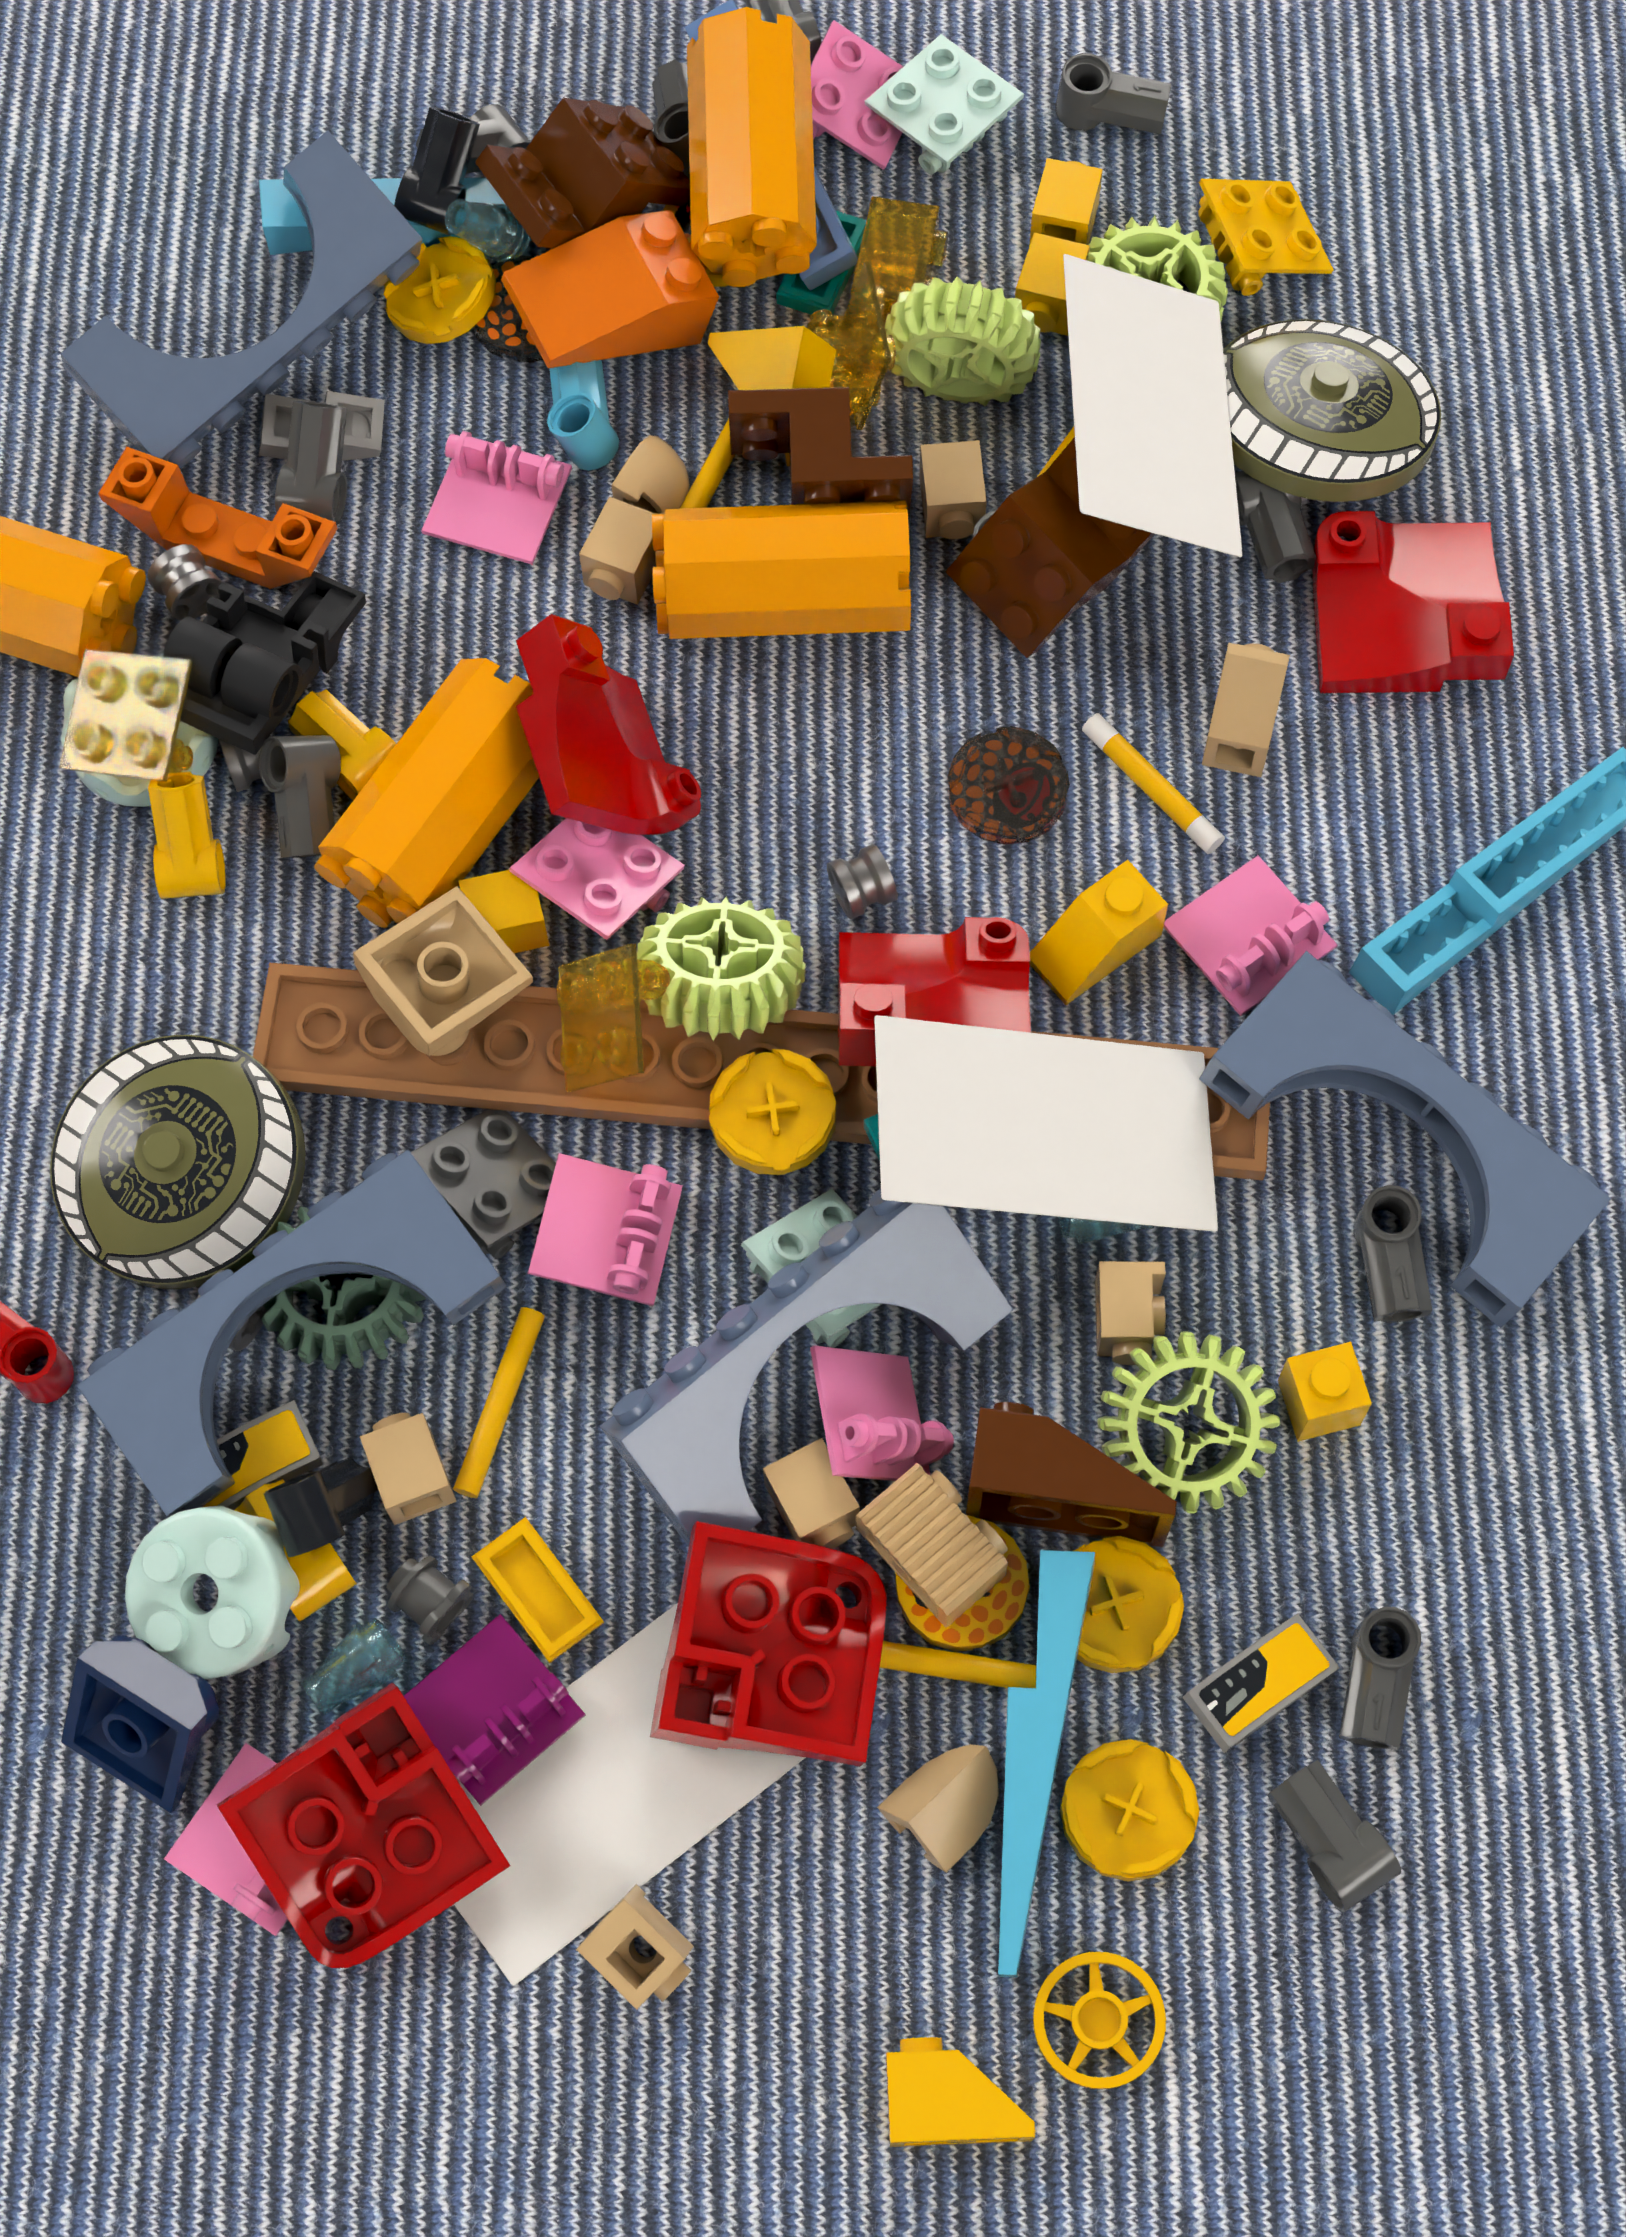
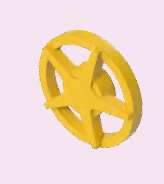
(1099, 2020)

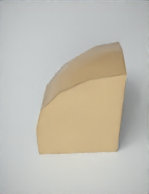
(652, 477)
(946, 1803)

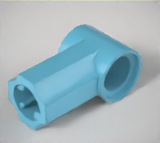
(581, 414)

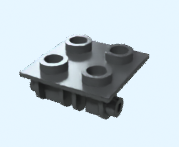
(490, 1177)

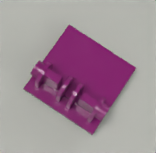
(492, 1709)

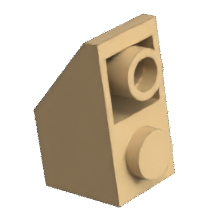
(1245, 708)

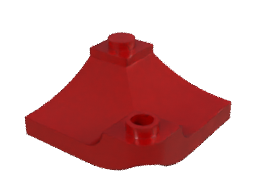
(1407, 605)
(597, 737)
(952, 978)
(769, 1649)
(363, 1831)

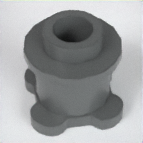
(428, 1596)

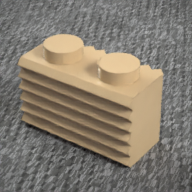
(934, 1543)

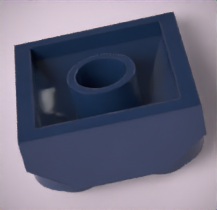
(138, 1717)

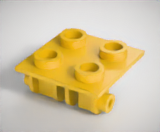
(1260, 231)

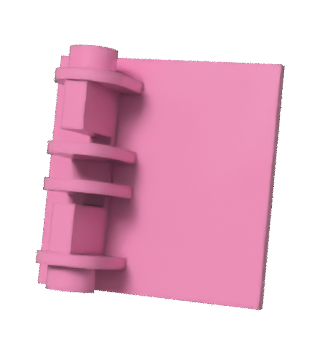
(841, 80)
(496, 497)
(598, 874)
(1249, 933)
(606, 1228)
(873, 1415)
(216, 1858)

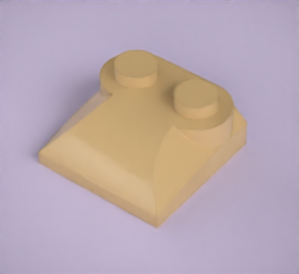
(441, 973)

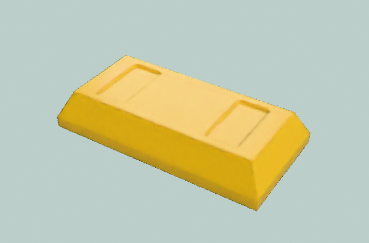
(537, 1589)

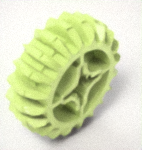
(1162, 257)
(963, 341)
(724, 966)
(1195, 1392)

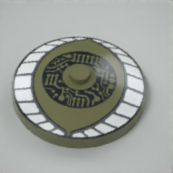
(1328, 410)
(177, 1161)

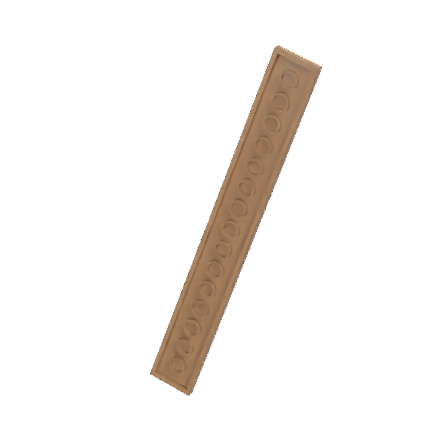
(333, 1038)

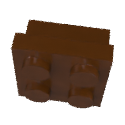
(584, 171)
(817, 434)
(1043, 557)

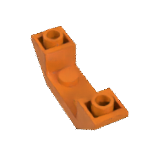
(262, 551)

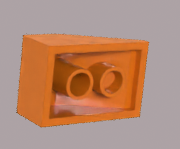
(614, 292)

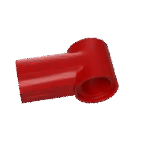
(22, 1344)

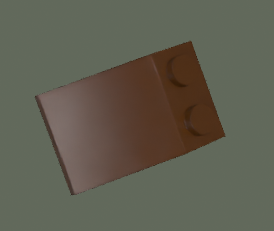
(1052, 1481)

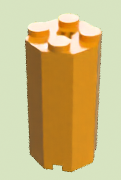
(751, 147)
(782, 570)
(63, 597)
(434, 797)

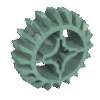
(340, 1333)

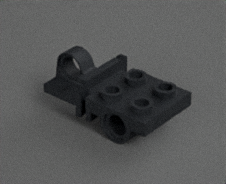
(259, 659)

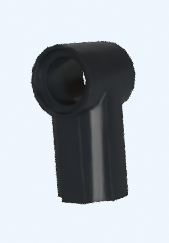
(437, 169)
(318, 1504)

